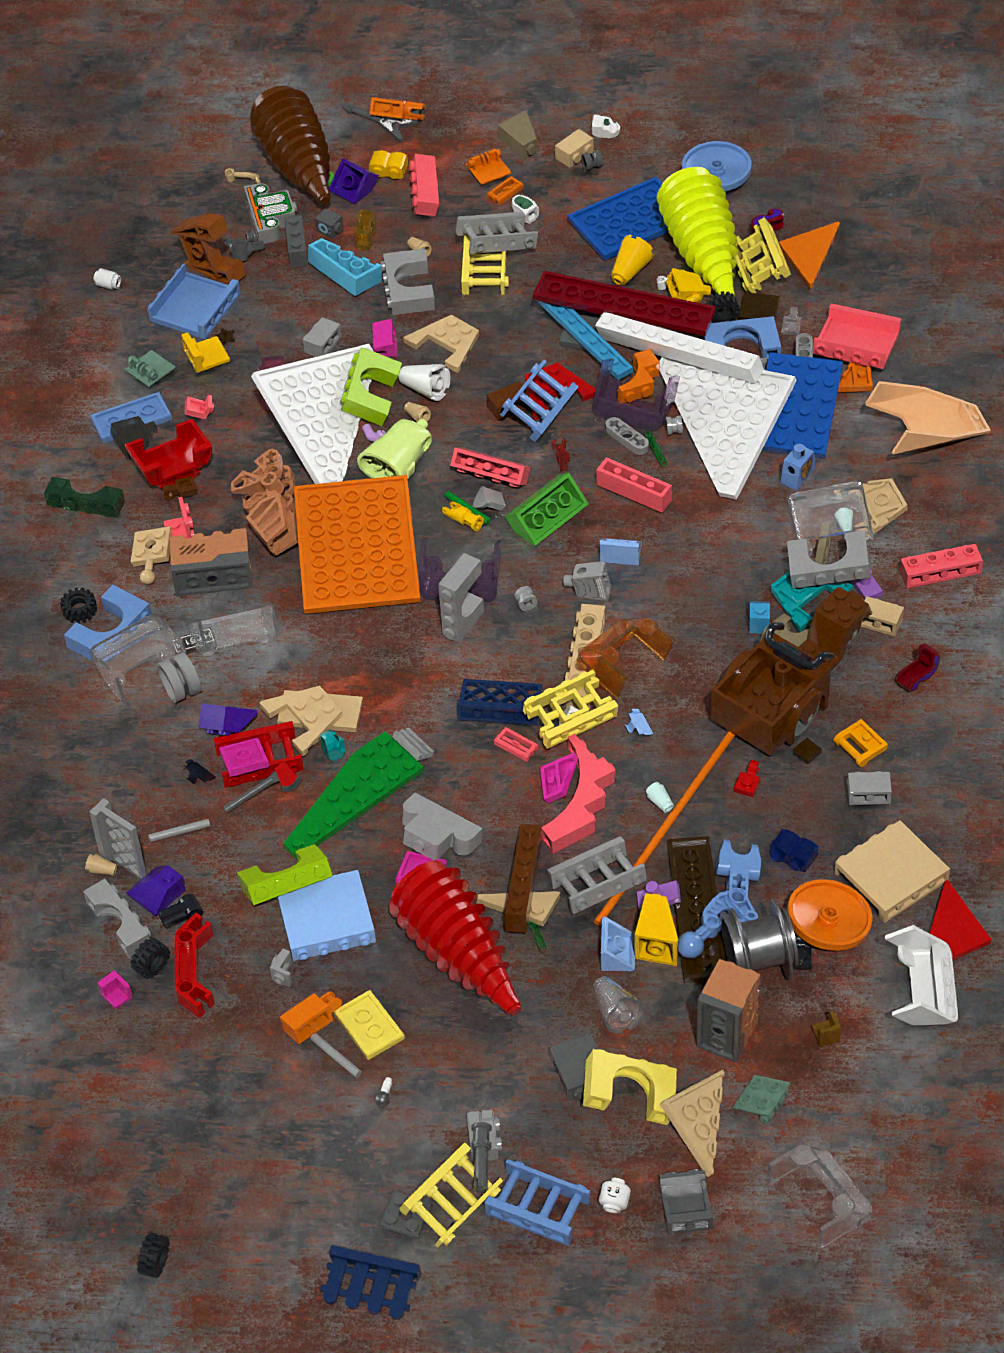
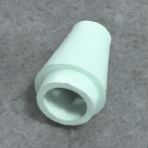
(659, 796)

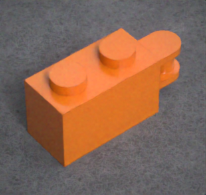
(310, 1016)

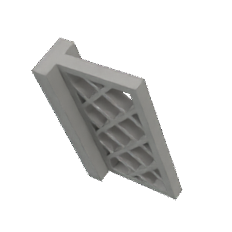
(117, 839)

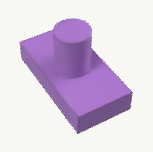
(867, 587)
(669, 890)

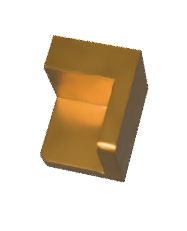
(828, 1031)

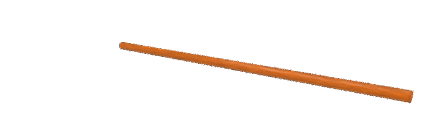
(670, 819)

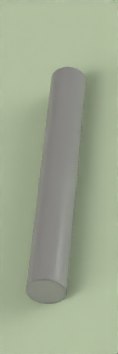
(179, 830)
(337, 1056)

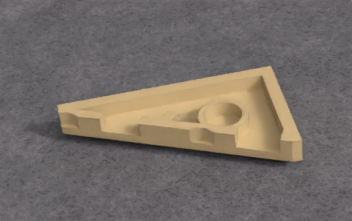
(541, 905)

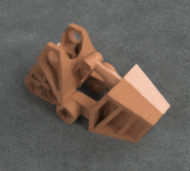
(268, 507)

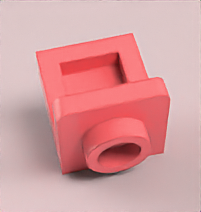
(199, 408)

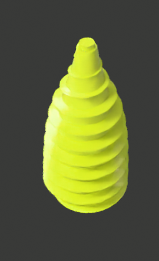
(700, 224)

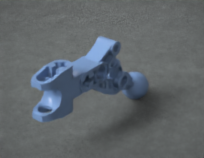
(739, 871)

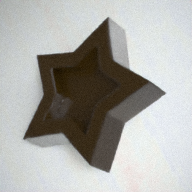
(225, 336)

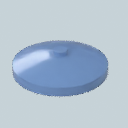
(722, 160)

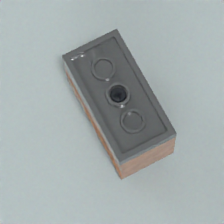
(210, 562)
(728, 1010)

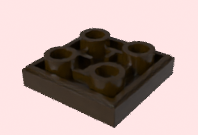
(758, 306)

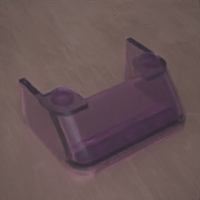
(637, 412)
(432, 573)

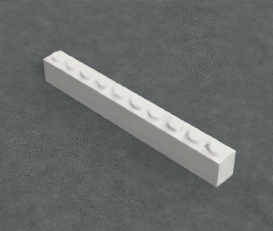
(680, 347)

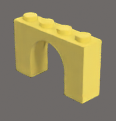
(656, 1080)

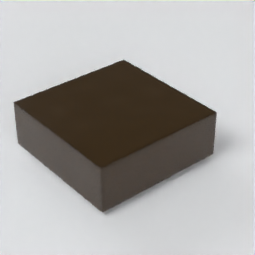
(807, 751)

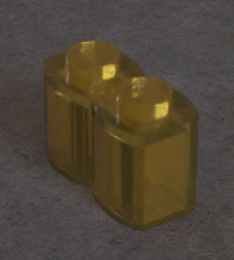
(365, 229)

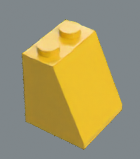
(655, 932)

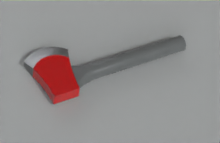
(282, 773)

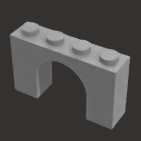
(403, 298)
(809, 573)
(457, 605)

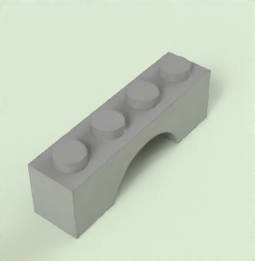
(104, 900)

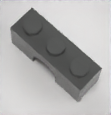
(296, 241)

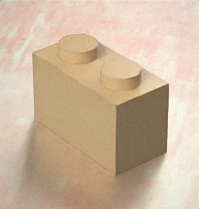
(571, 148)
(885, 616)

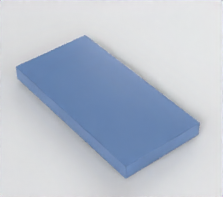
(147, 408)

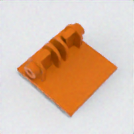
(488, 166)

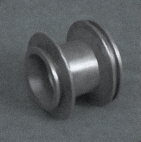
(760, 941)

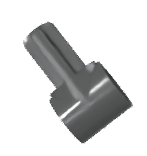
(242, 248)

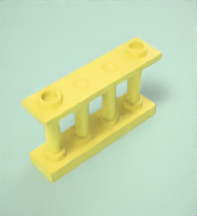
(469, 269)
(429, 1188)

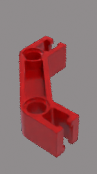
(187, 964)

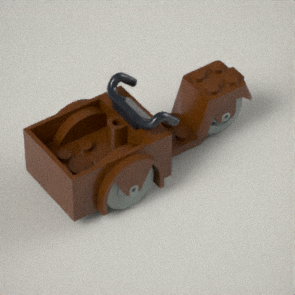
(778, 687)

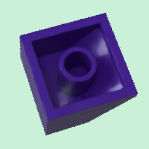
(224, 718)

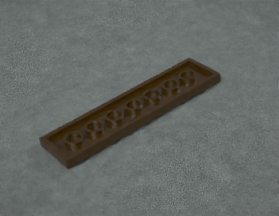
(694, 871)

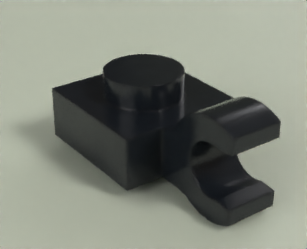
(804, 955)

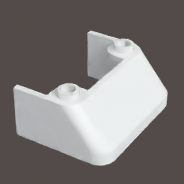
(930, 977)

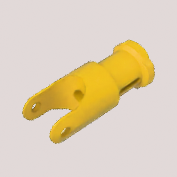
(463, 516)

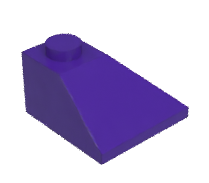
(352, 181)
(158, 889)

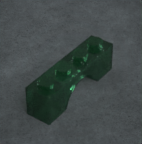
(103, 502)

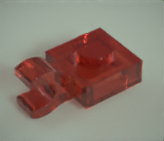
(561, 455)

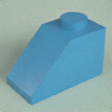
(759, 616)

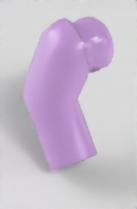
(370, 434)

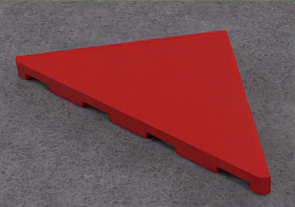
(957, 924)

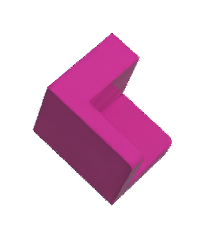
(115, 989)

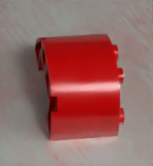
(175, 458)

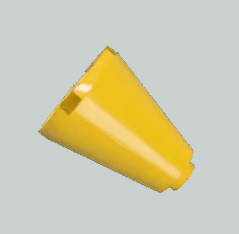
(631, 258)

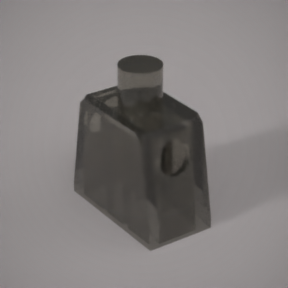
(131, 430)

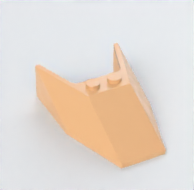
(928, 415)

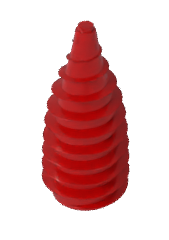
(452, 931)

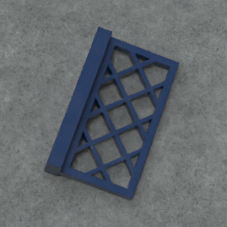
(498, 710)

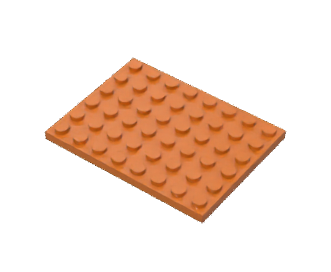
(356, 544)

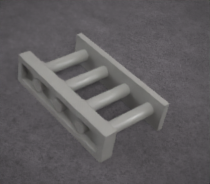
(496, 223)
(589, 861)

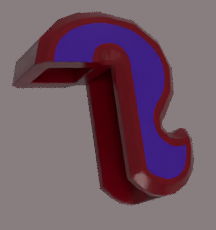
(774, 217)
(920, 669)

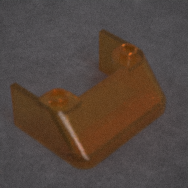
(602, 654)

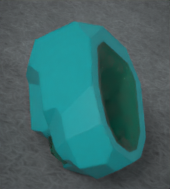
(332, 745)

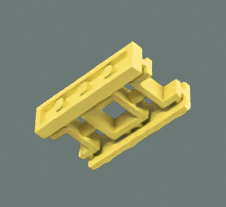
(763, 267)
(576, 722)

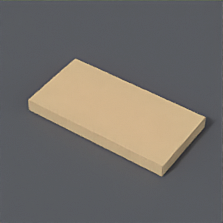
(351, 710)

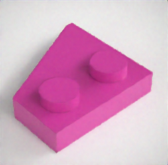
(557, 777)

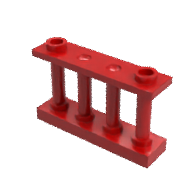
(267, 736)

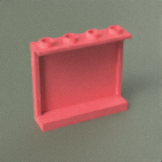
(857, 336)

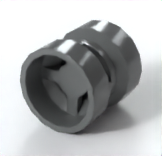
(592, 159)

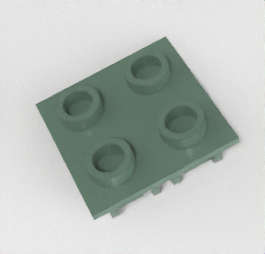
(149, 367)
(763, 1097)

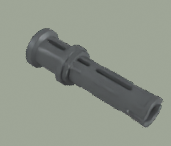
(481, 1147)

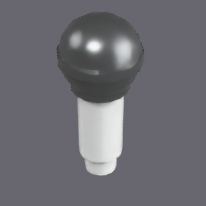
(382, 1098)

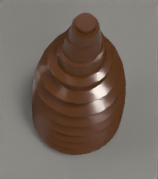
(293, 139)

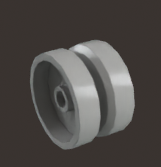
(179, 677)

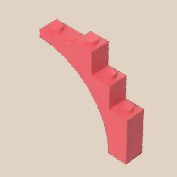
(578, 818)

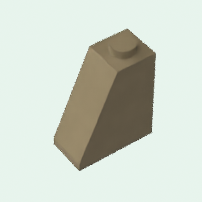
(518, 134)

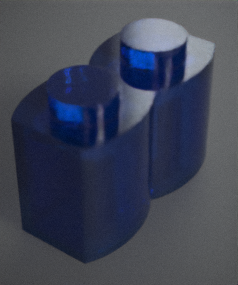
(794, 850)

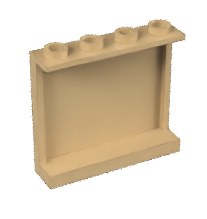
(893, 870)

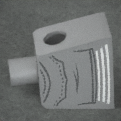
(590, 580)

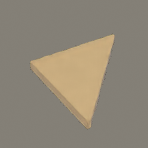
(697, 1118)

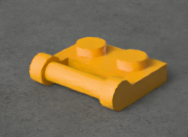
(865, 738)

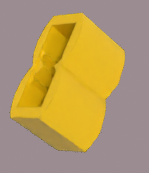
(388, 164)

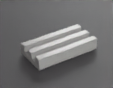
(413, 744)

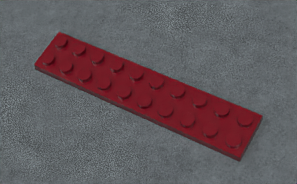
(624, 302)

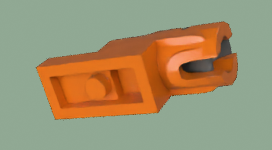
(397, 108)

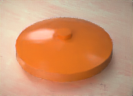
(829, 914)

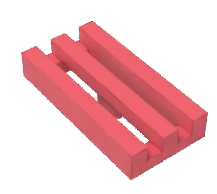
(514, 746)

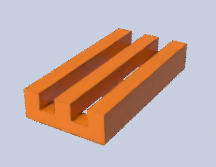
(508, 191)

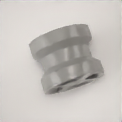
(674, 425)
(525, 598)

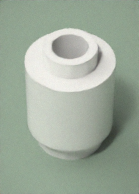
(107, 279)

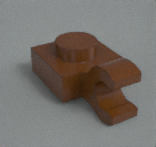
(182, 487)

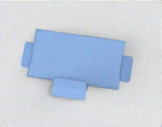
(639, 722)

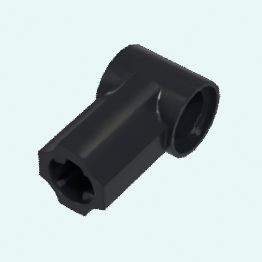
(181, 911)

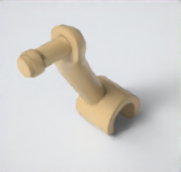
(230, 174)

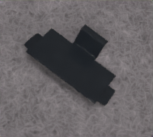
(197, 770)

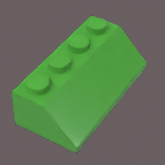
(547, 509)

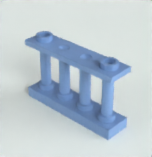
(546, 415)
(539, 1222)

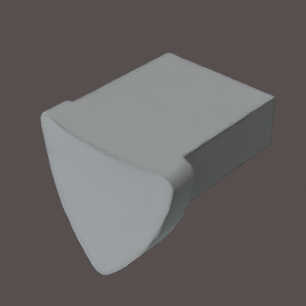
(489, 498)

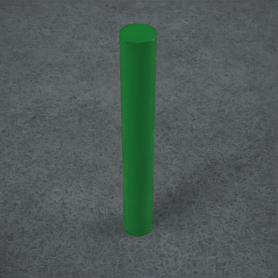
(452, 497)

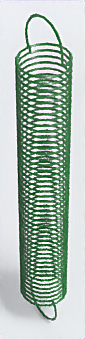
(650, 439)
(540, 936)

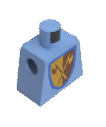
(802, 462)

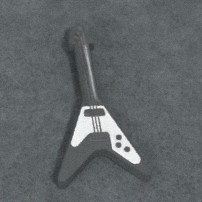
(390, 124)

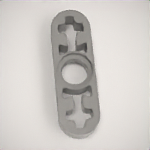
(629, 443)

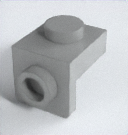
(279, 968)

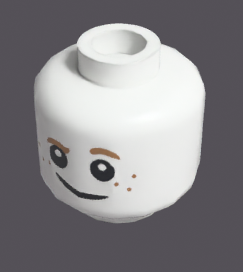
(614, 1195)

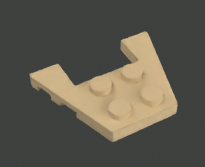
(450, 334)
(883, 502)
(311, 708)

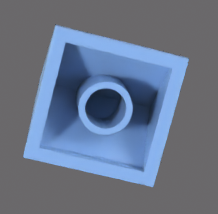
(620, 551)
(617, 947)

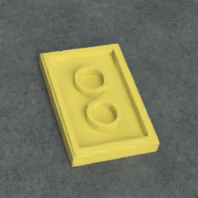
(369, 1025)

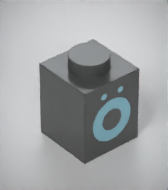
(329, 223)

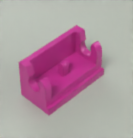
(385, 338)

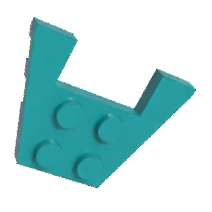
(796, 598)

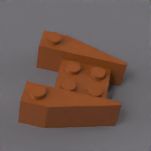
(198, 240)

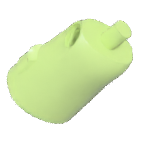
(396, 450)

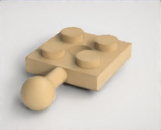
(158, 553)

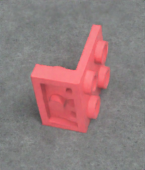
(181, 525)

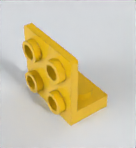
(204, 353)

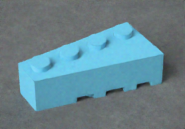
(343, 267)

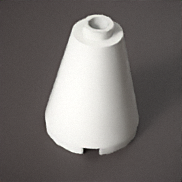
(426, 379)

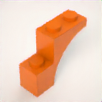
(641, 385)

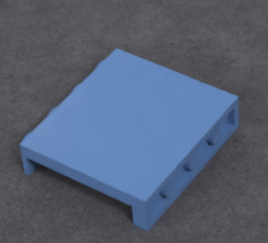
(193, 303)

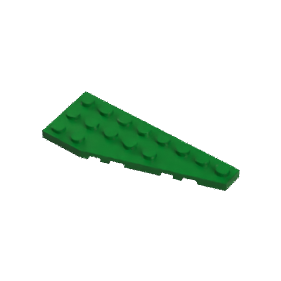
(360, 785)

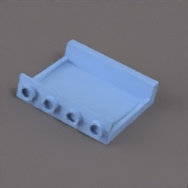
(327, 916)

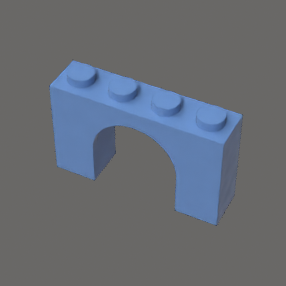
(759, 330)
(116, 602)

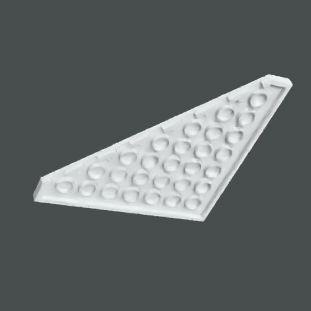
(309, 410)
(728, 418)

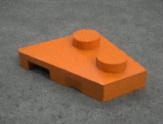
(856, 379)

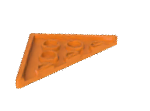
(809, 251)

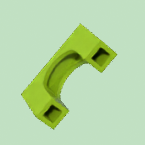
(356, 398)
(262, 886)

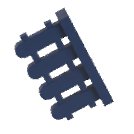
(363, 1263)

